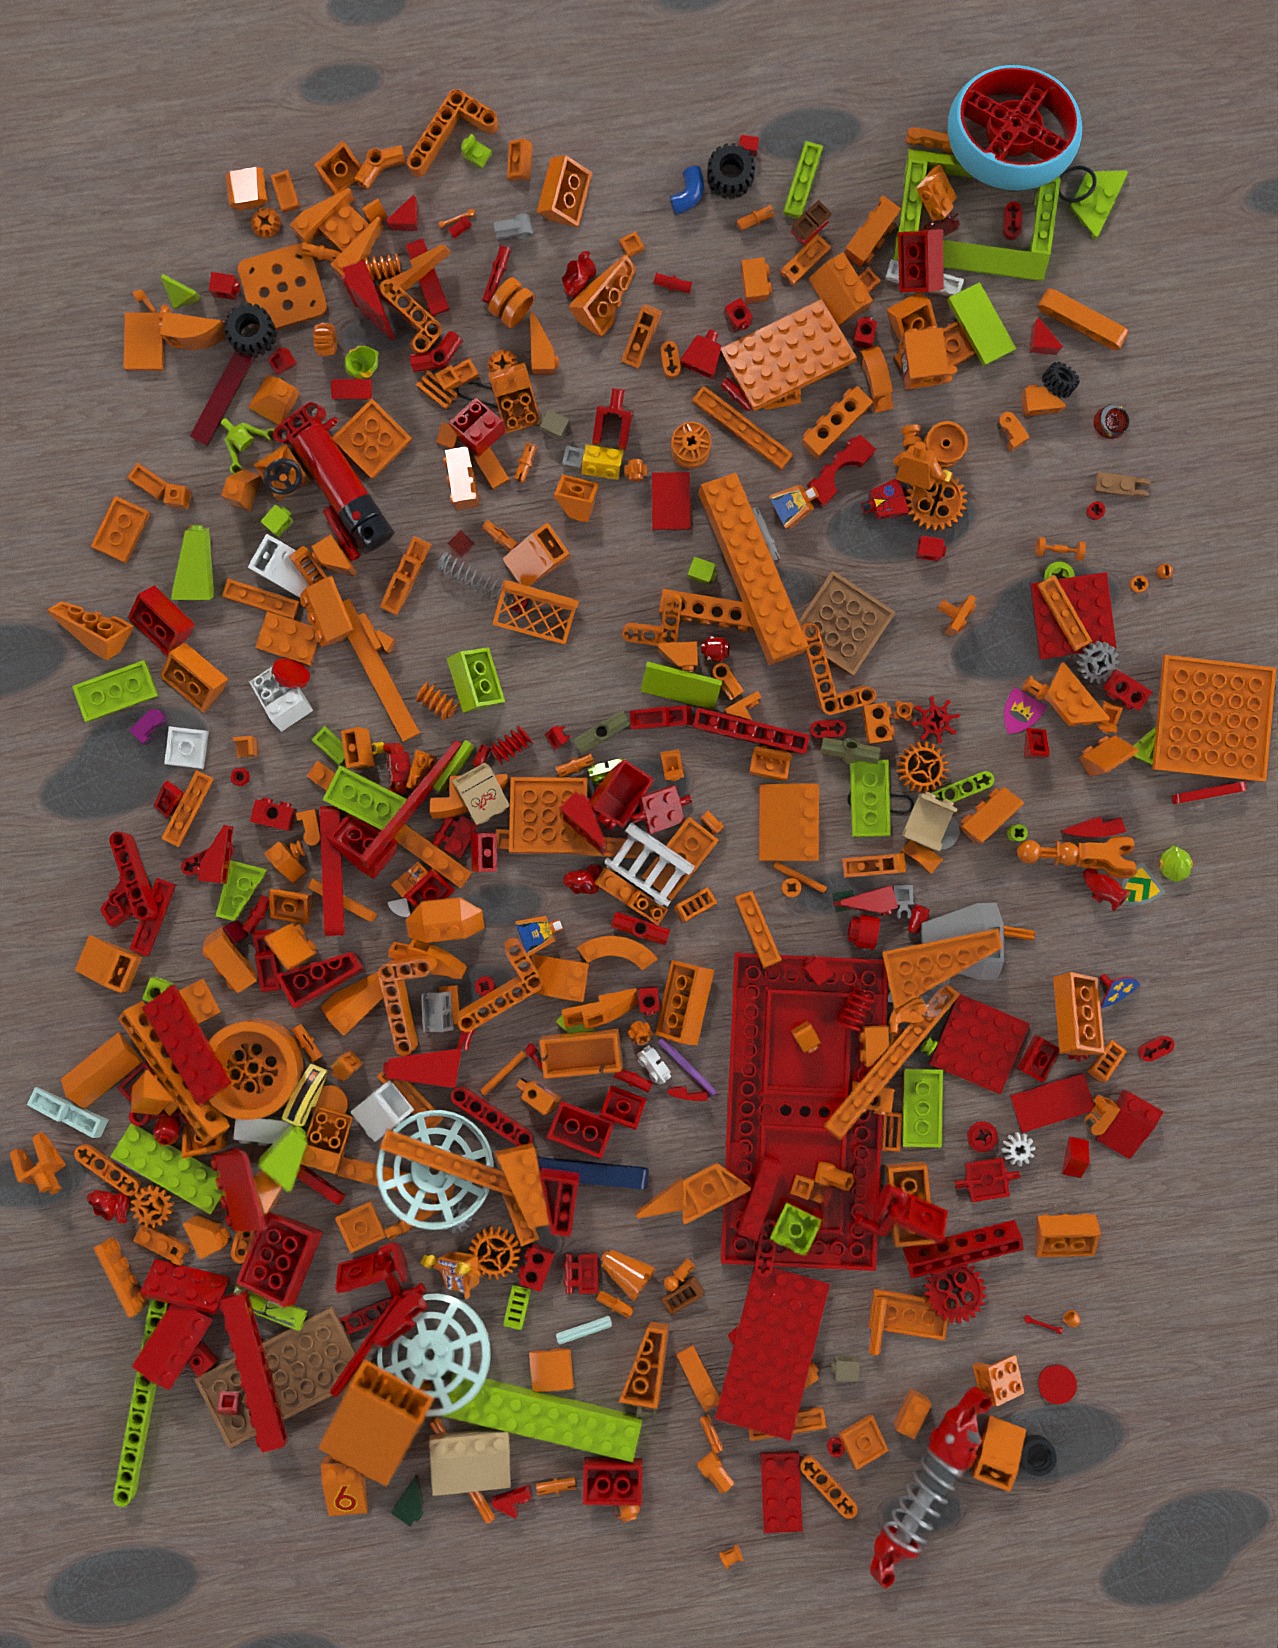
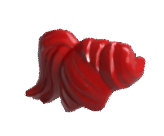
(578, 274)
(583, 880)
(109, 1205)

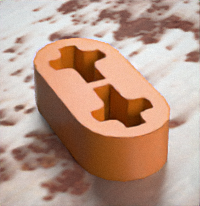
(666, 360)

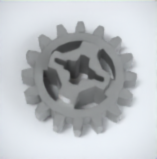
(1099, 652)

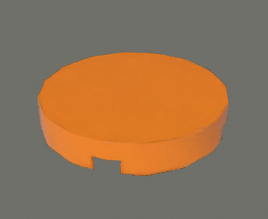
(332, 1099)

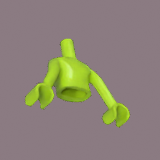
(241, 439)

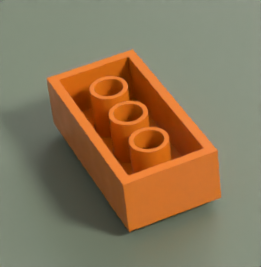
(914, 1180)

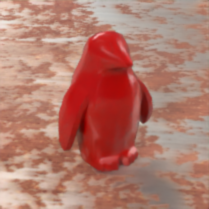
(1105, 888)

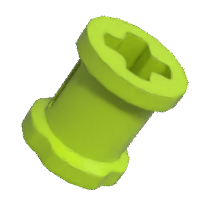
(1011, 832)

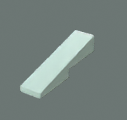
(67, 1112)

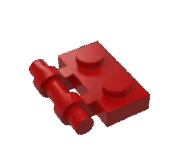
(459, 839)
(588, 1273)

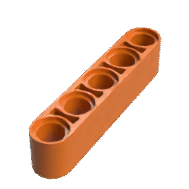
(1083, 319)

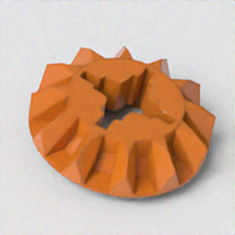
(265, 231)
(496, 358)

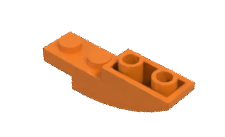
(631, 896)
(446, 963)
(599, 1013)

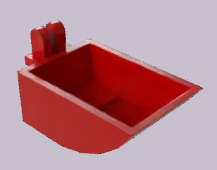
(619, 794)

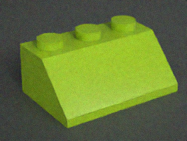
(475, 679)

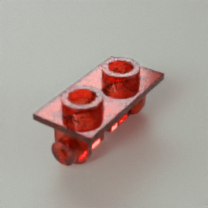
(948, 224)

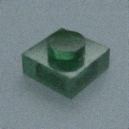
(842, 895)

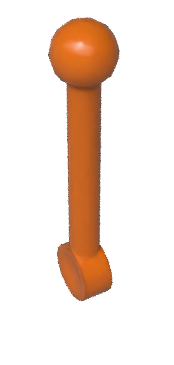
(471, 213)

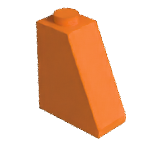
(241, 489)

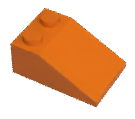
(1106, 755)
(292, 945)
(561, 977)

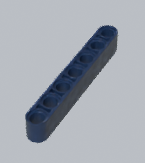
(600, 1173)

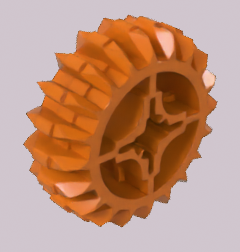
(937, 759)
(497, 1260)

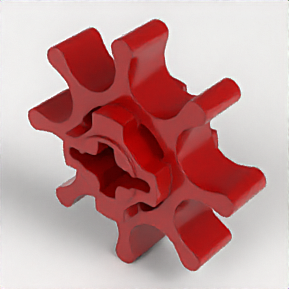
(936, 728)

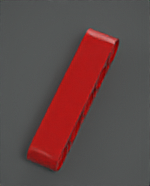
(126, 871)
(487, 1107)

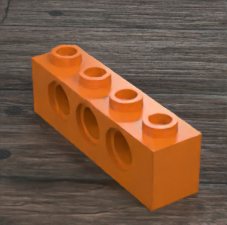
(818, 446)

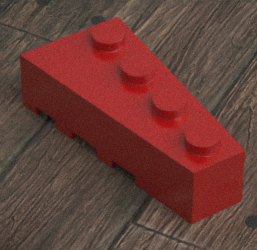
(314, 980)

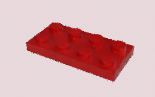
(184, 1286)
(781, 1491)

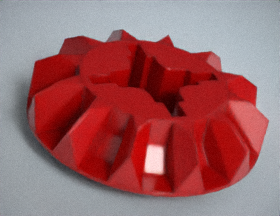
(990, 1140)

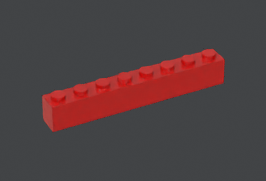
(254, 1371)

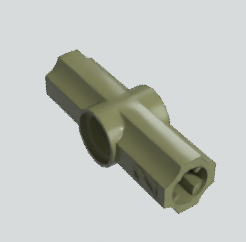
(591, 739)
(850, 750)

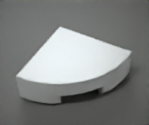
(400, 907)

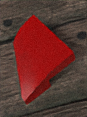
(117, 907)

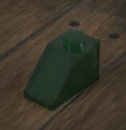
(410, 1503)

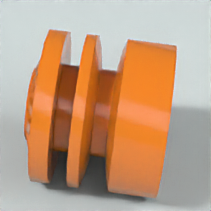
(698, 453)

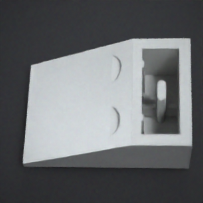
(274, 564)
(281, 703)

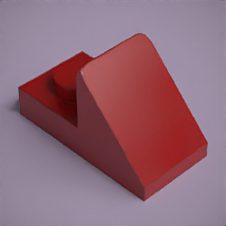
(168, 799)
(507, 1501)

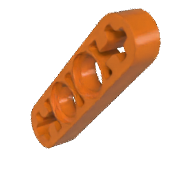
(349, 903)
(105, 1173)
(826, 1488)

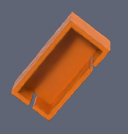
(581, 1053)

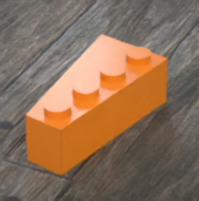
(523, 1176)
(646, 1375)

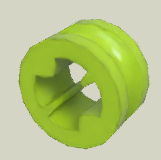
(928, 1046)

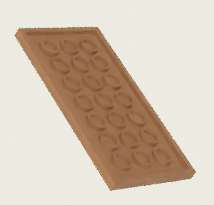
(301, 1368)

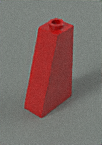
(428, 1068)

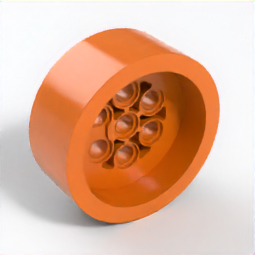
(275, 1041)

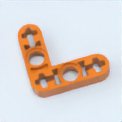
(659, 631)

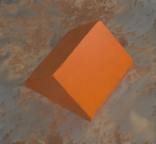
(338, 168)
(290, 905)
(149, 1095)
(193, 1145)

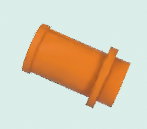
(714, 824)

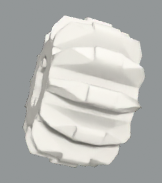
(1018, 1156)

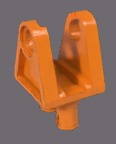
(44, 1172)

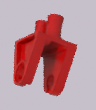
(615, 407)

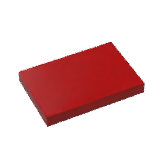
(670, 500)

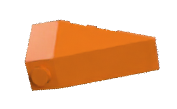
(599, 300)
(96, 632)
(353, 1003)

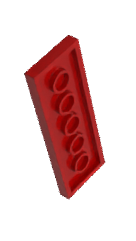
(186, 1045)

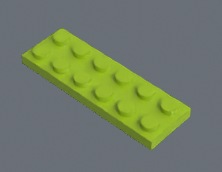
(167, 1168)

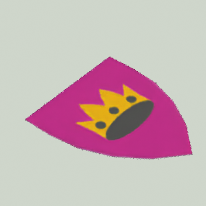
(1021, 711)

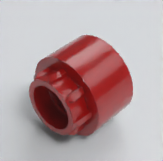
(864, 931)

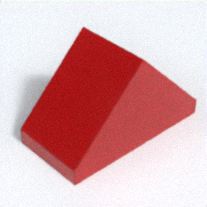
(405, 217)
(1042, 340)
(1036, 744)
(1076, 1157)

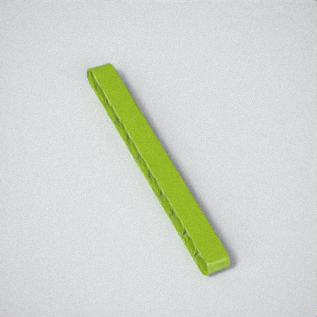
(143, 1408)

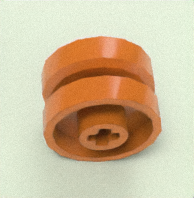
(511, 302)
(954, 439)

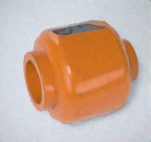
(626, 1513)

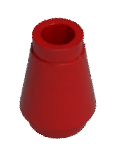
(919, 915)

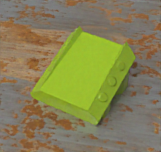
(795, 1229)

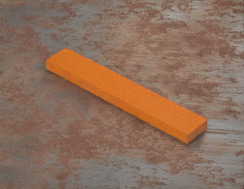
(742, 428)

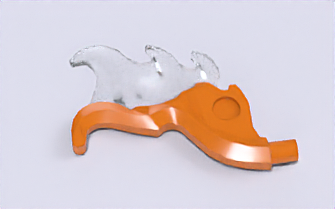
(920, 1006)

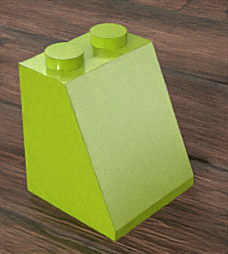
(284, 1156)

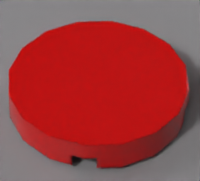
(290, 673)
(1057, 1384)

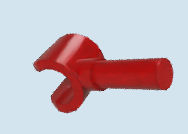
(530, 1050)

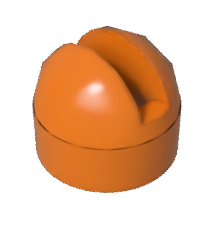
(1161, 571)
(1071, 1318)

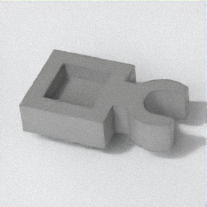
(903, 897)

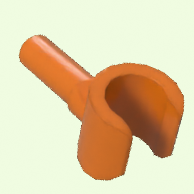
(140, 295)

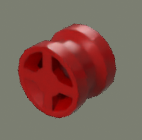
(487, 983)

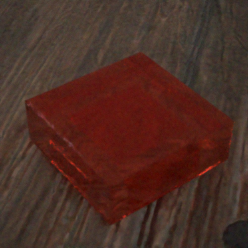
(461, 543)

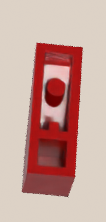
(215, 863)
(874, 901)

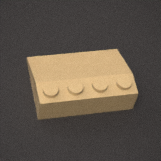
(469, 1461)

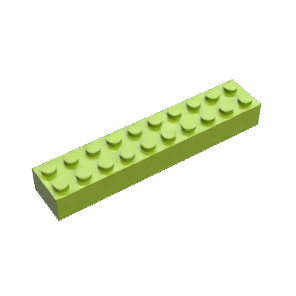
(548, 1418)

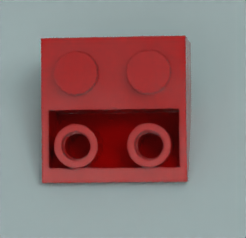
(477, 427)

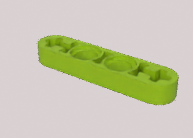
(957, 787)

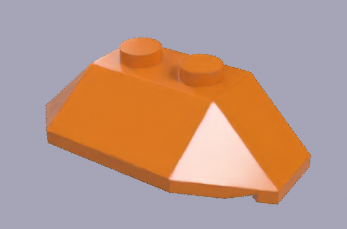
(444, 920)

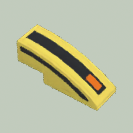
(305, 1095)

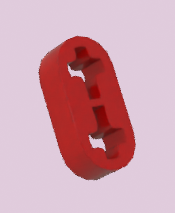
(1016, 220)
(827, 724)
(1158, 1052)

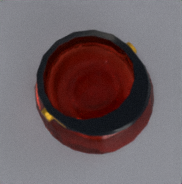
(1111, 422)

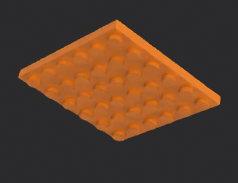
(1214, 718)

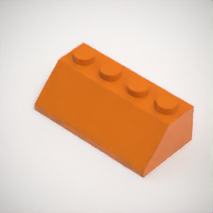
(684, 1002)
(1078, 1014)

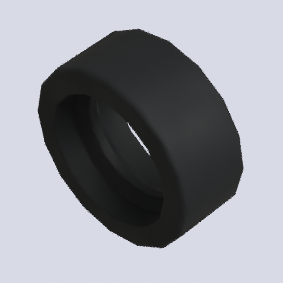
(1048, 1465)

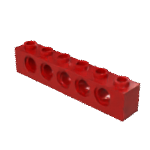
(751, 731)
(963, 1249)

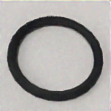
(1088, 193)

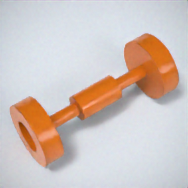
(1041, 546)

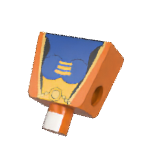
(793, 504)
(537, 932)

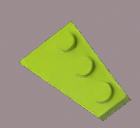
(240, 886)

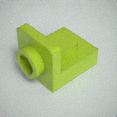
(475, 151)

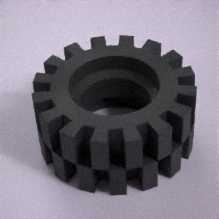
(1060, 379)

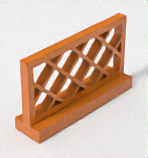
(541, 596)

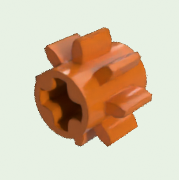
(635, 470)
(640, 1032)

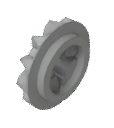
(463, 1225)

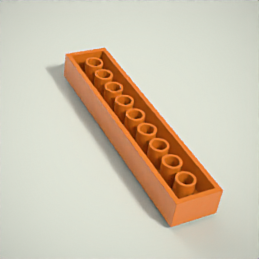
(752, 569)

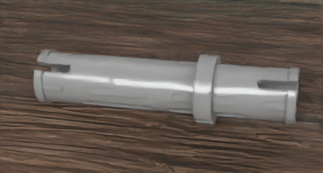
(766, 535)

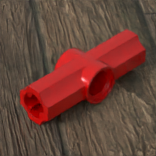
(653, 932)

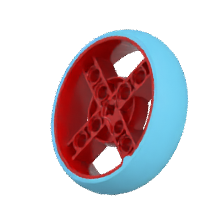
(1014, 127)

